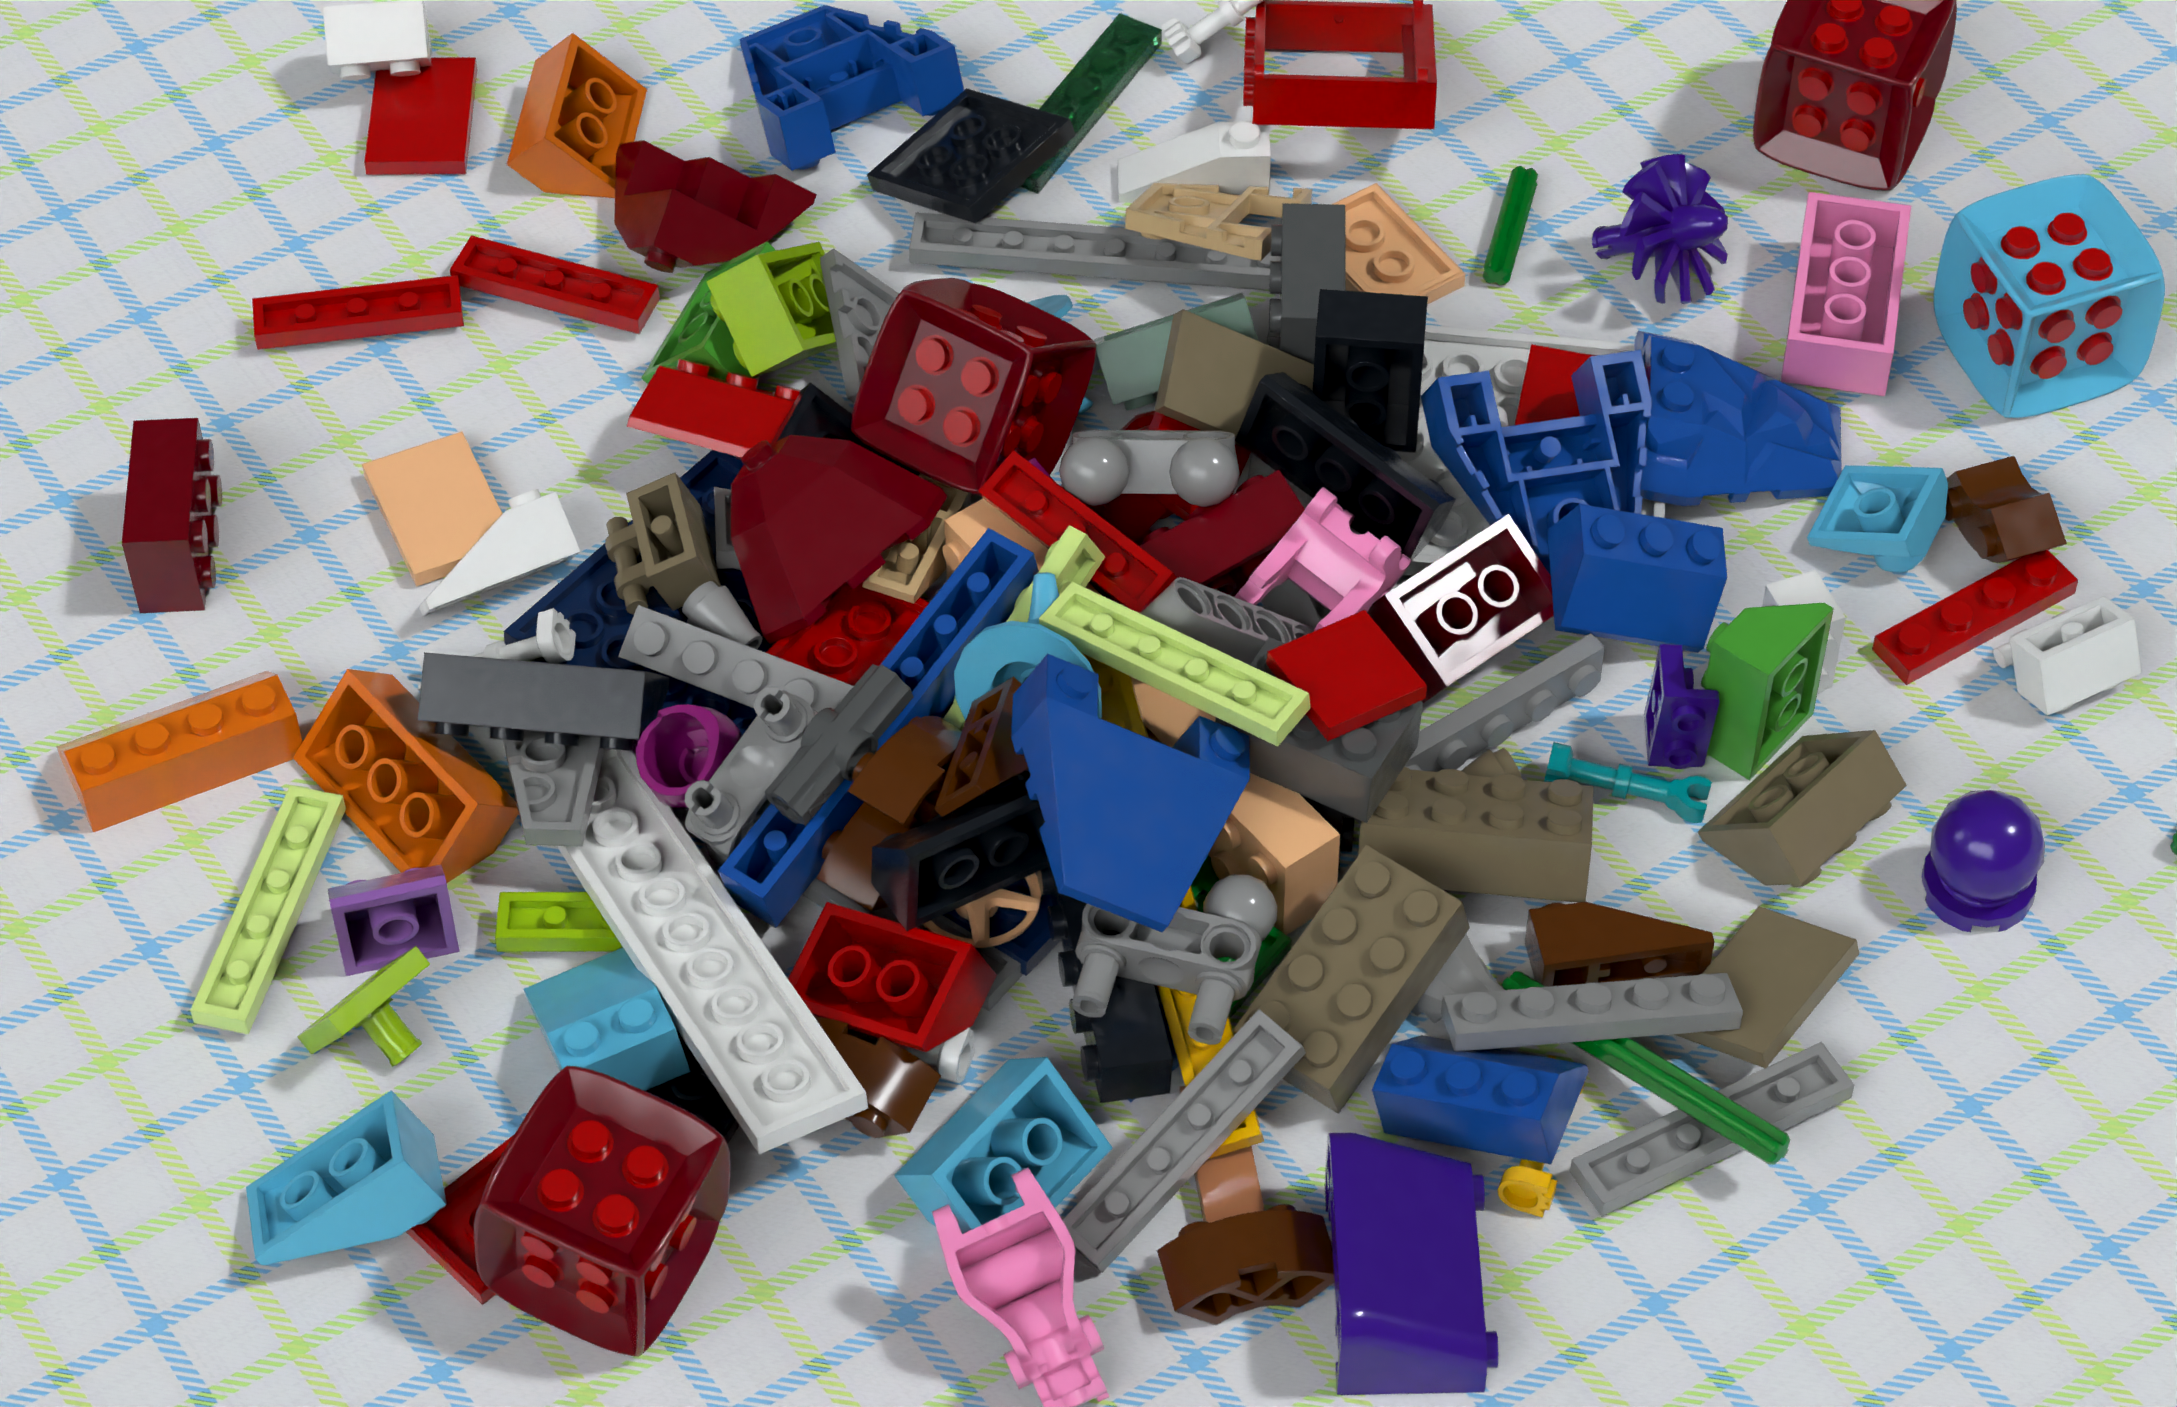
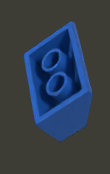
(1636, 577)
(1477, 1097)

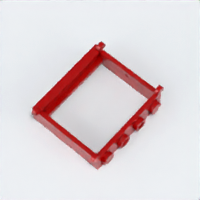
(1342, 99)

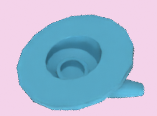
(1014, 650)

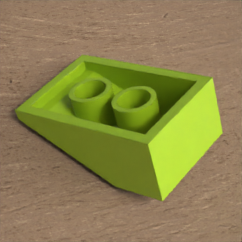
(775, 308)

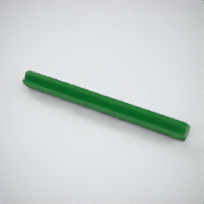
(1681, 1090)

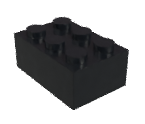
(1372, 361)

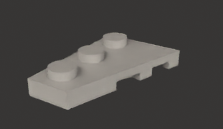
(857, 312)
(554, 787)

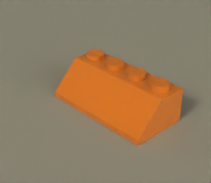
(182, 750)
(401, 781)

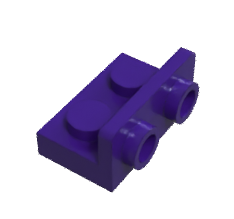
(1676, 715)

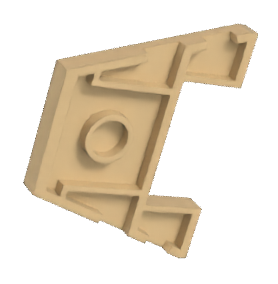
(1209, 218)

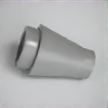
(718, 612)

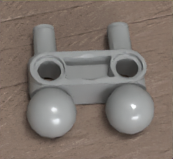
(1180, 462)
(735, 795)
(1183, 956)

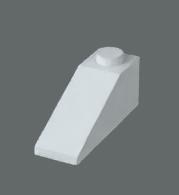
(1218, 154)
(517, 545)

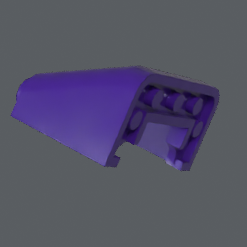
(1406, 1269)

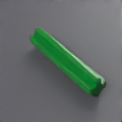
(1510, 225)

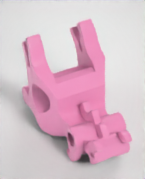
(1329, 562)
(1022, 1282)

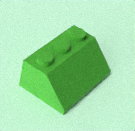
(700, 333)
(1766, 680)

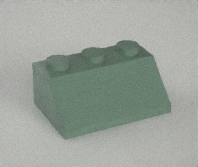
(1136, 356)

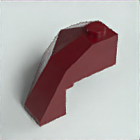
(697, 207)
(817, 518)

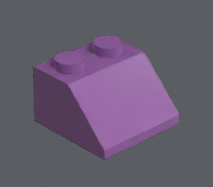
(392, 915)

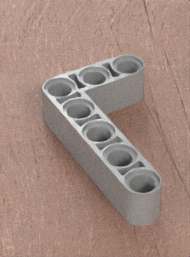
(1232, 623)

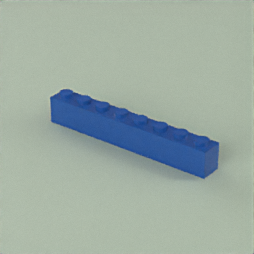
(782, 857)

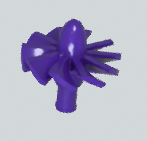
(1668, 222)

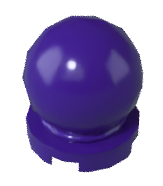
(1983, 861)

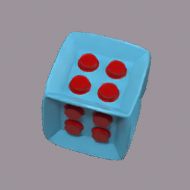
(2048, 295)

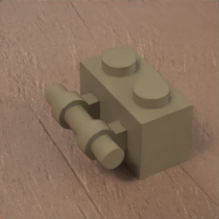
(671, 541)

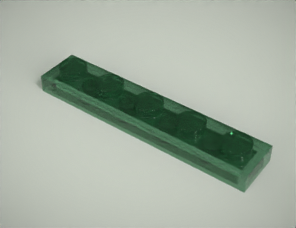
(1096, 84)

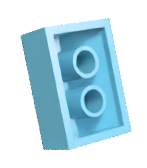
(1010, 1124)

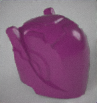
(683, 748)

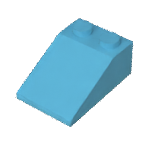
(609, 1022)
(349, 1186)

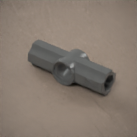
(837, 742)

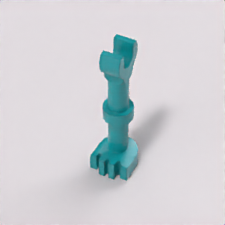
(1623, 781)

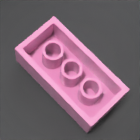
(1846, 294)

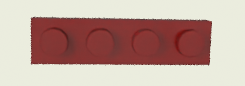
(555, 284)
(357, 312)
(1047, 510)
(1974, 615)

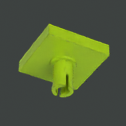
(370, 1008)

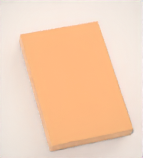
(1391, 252)
(433, 503)

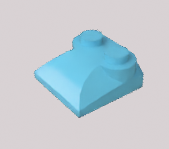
(1883, 514)

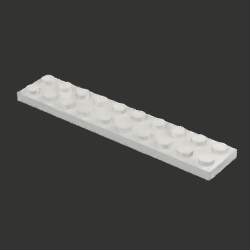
(708, 965)

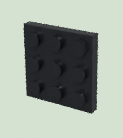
(971, 155)

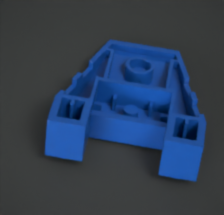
(838, 69)
(1551, 465)
(1118, 808)

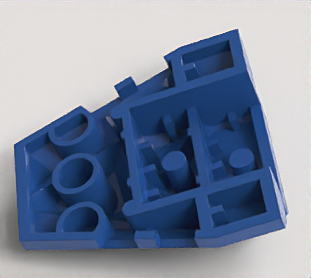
(1731, 429)

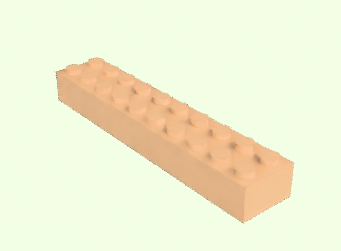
(1270, 828)

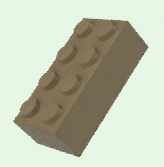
(1487, 833)
(1359, 972)

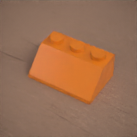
(575, 120)

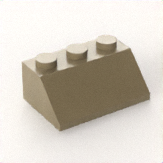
(1806, 807)

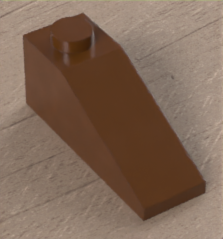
(984, 750)
(1610, 945)

